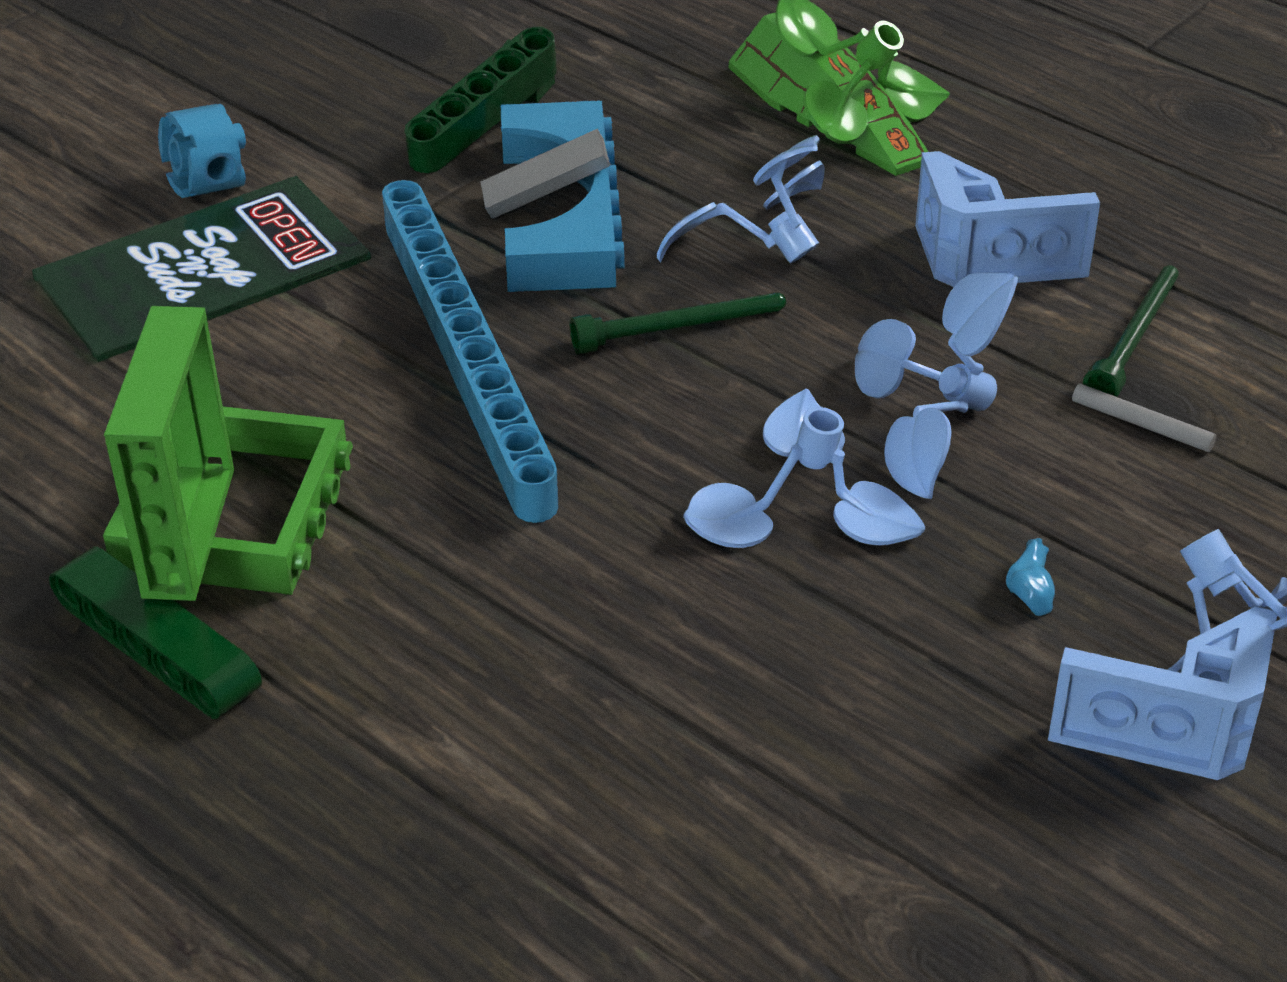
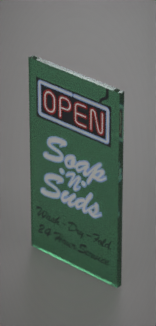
(202, 259)

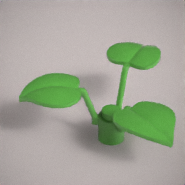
(833, 112)

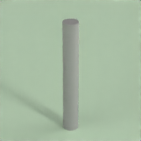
(1144, 417)

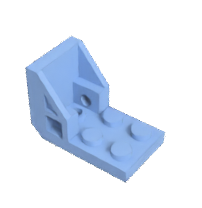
(975, 230)
(1170, 715)

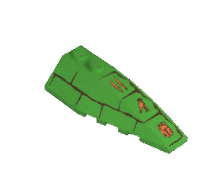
(783, 77)

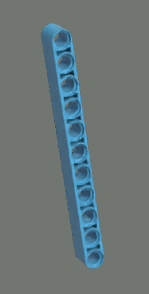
(471, 354)

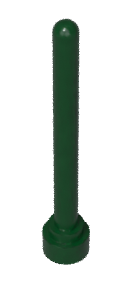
(591, 332)
(1109, 373)

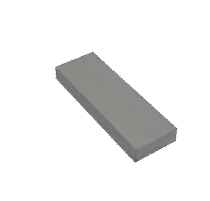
(545, 173)

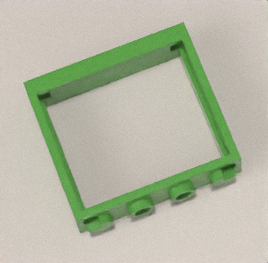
(168, 511)
(260, 564)

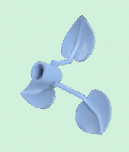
(788, 228)
(815, 438)
(920, 443)
(1219, 570)

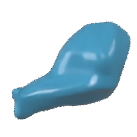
(1031, 580)

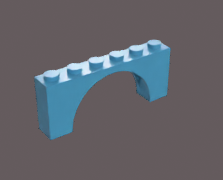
(584, 243)

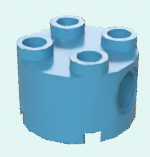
(202, 150)

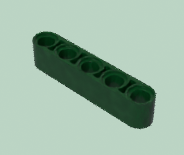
(476, 100)
(156, 633)

